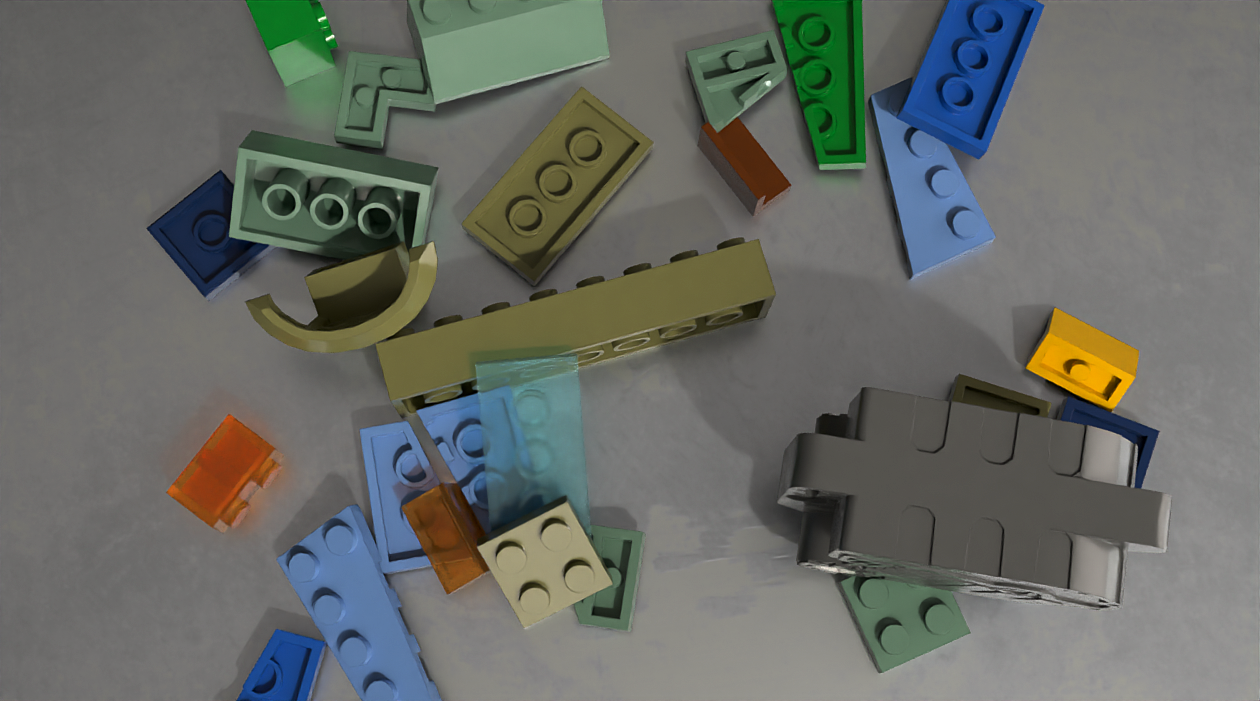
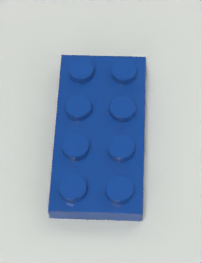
(969, 70)

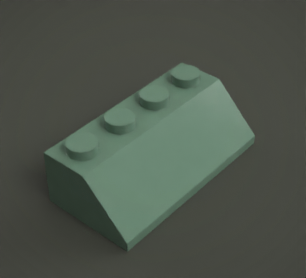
(502, 42)
(328, 197)

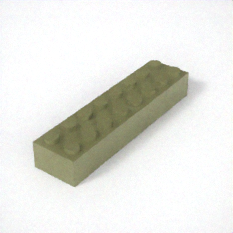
(595, 321)

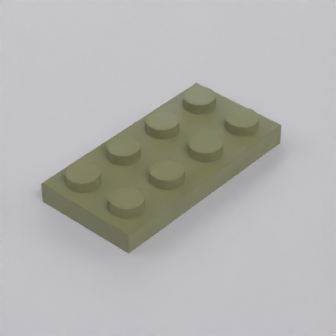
(557, 186)

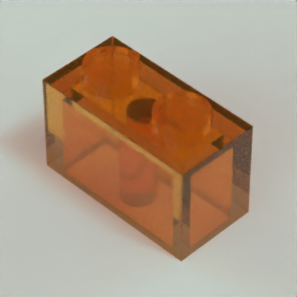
(227, 475)

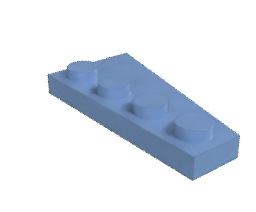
(929, 192)
(458, 437)

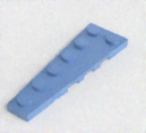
(356, 610)

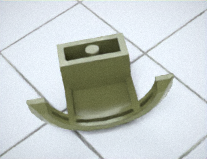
(356, 300)

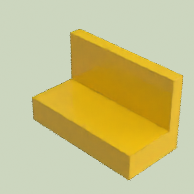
(1084, 360)

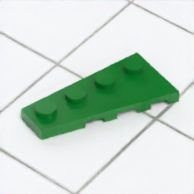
(828, 70)

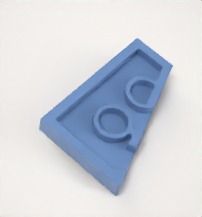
(396, 475)

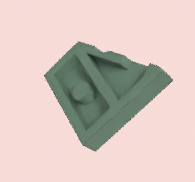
(735, 75)
(623, 556)

